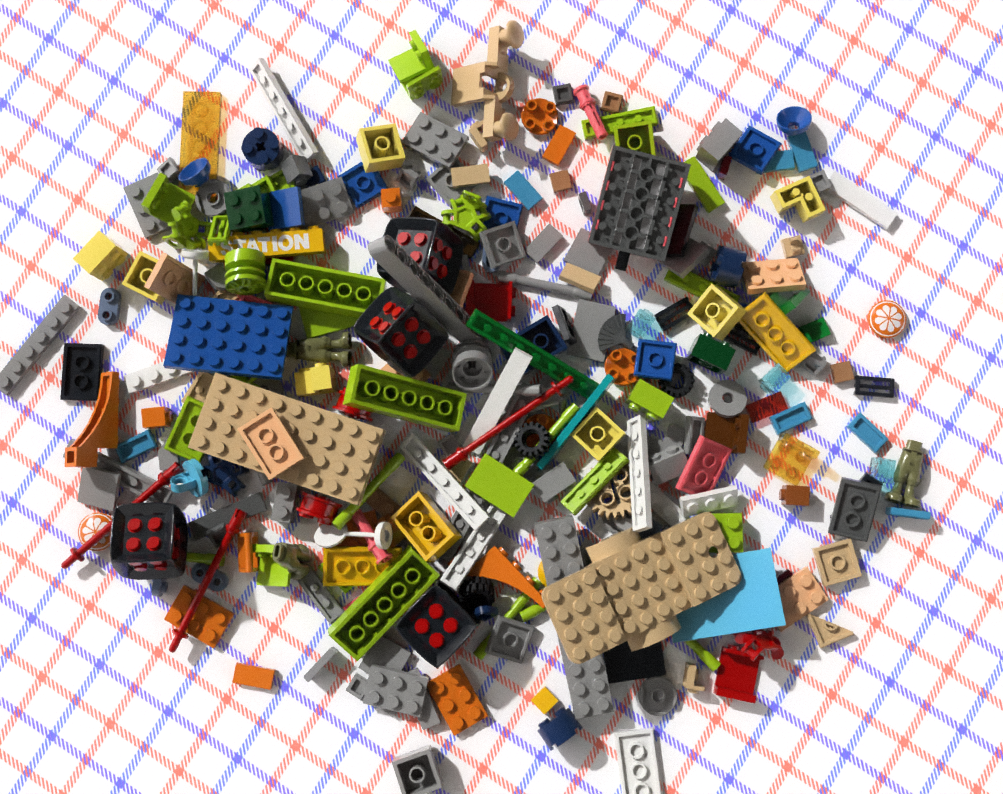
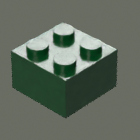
(249, 209)
(711, 353)

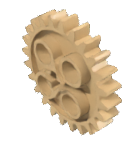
(613, 508)

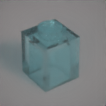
(641, 323)
(774, 379)
(882, 469)

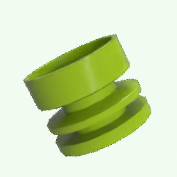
(245, 271)

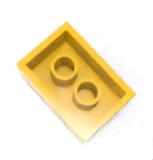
(426, 527)

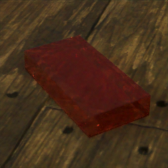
(766, 407)

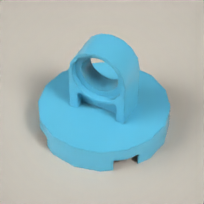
(191, 479)

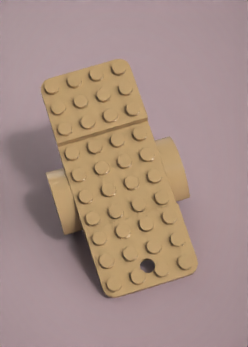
(639, 587)

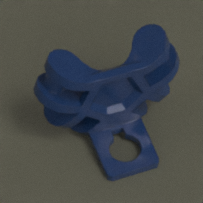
(223, 473)

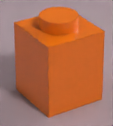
(391, 200)
(156, 417)

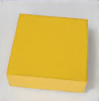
(544, 700)

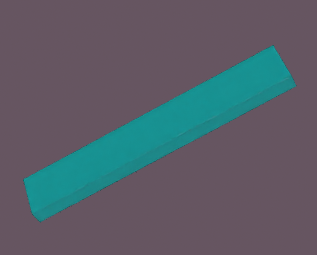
(583, 412)

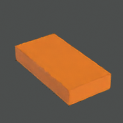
(559, 145)
(253, 676)

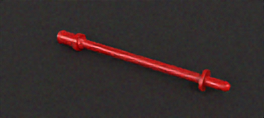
(462, 453)
(163, 480)
(232, 529)

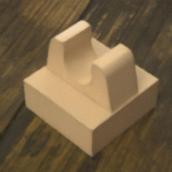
(792, 246)

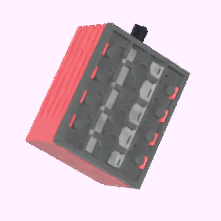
(638, 204)

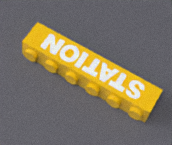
(274, 244)

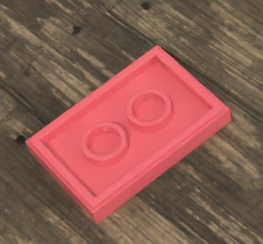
(703, 466)

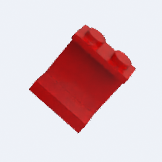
(492, 300)
(736, 674)

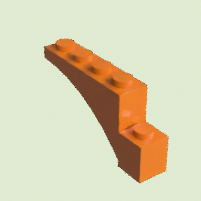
(101, 428)
(498, 567)

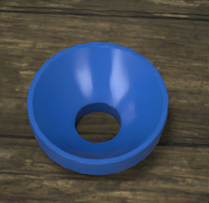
(793, 116)
(195, 173)

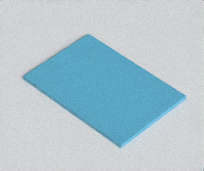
(744, 608)

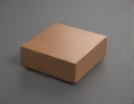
(611, 102)
(560, 181)
(842, 372)

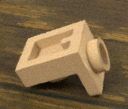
(476, 136)
(690, 675)

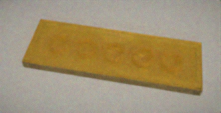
(200, 132)

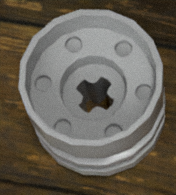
(472, 365)

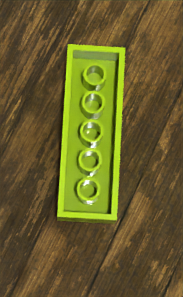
(321, 288)
(404, 398)
(383, 602)

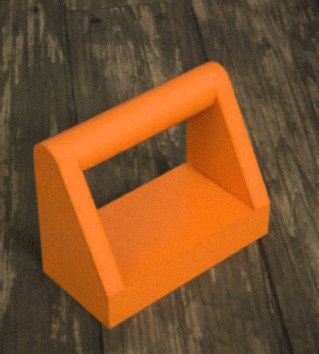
(246, 558)

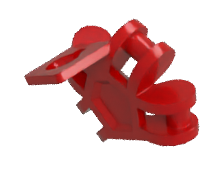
(763, 640)

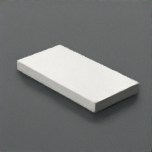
(637, 761)

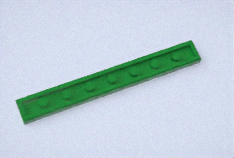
(541, 359)

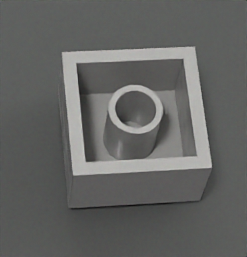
(718, 144)
(417, 771)

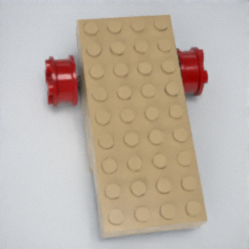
(335, 447)

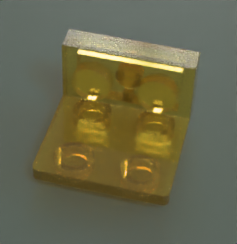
(790, 458)

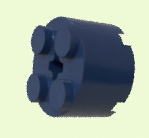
(252, 148)
(728, 266)
(559, 728)

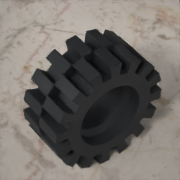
(687, 385)
(527, 430)
(476, 593)

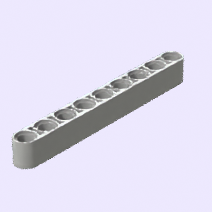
(422, 287)

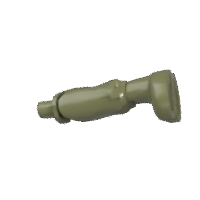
(317, 349)
(908, 471)
(289, 556)

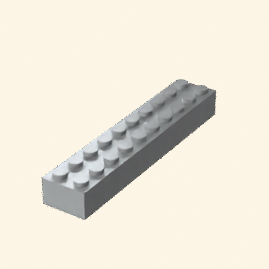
(560, 558)

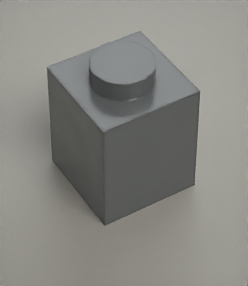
(296, 170)

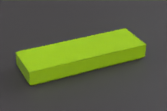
(703, 186)

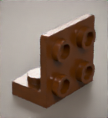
(728, 431)

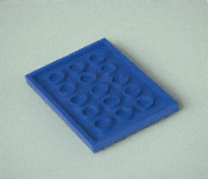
(229, 337)

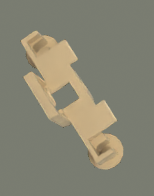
(468, 83)

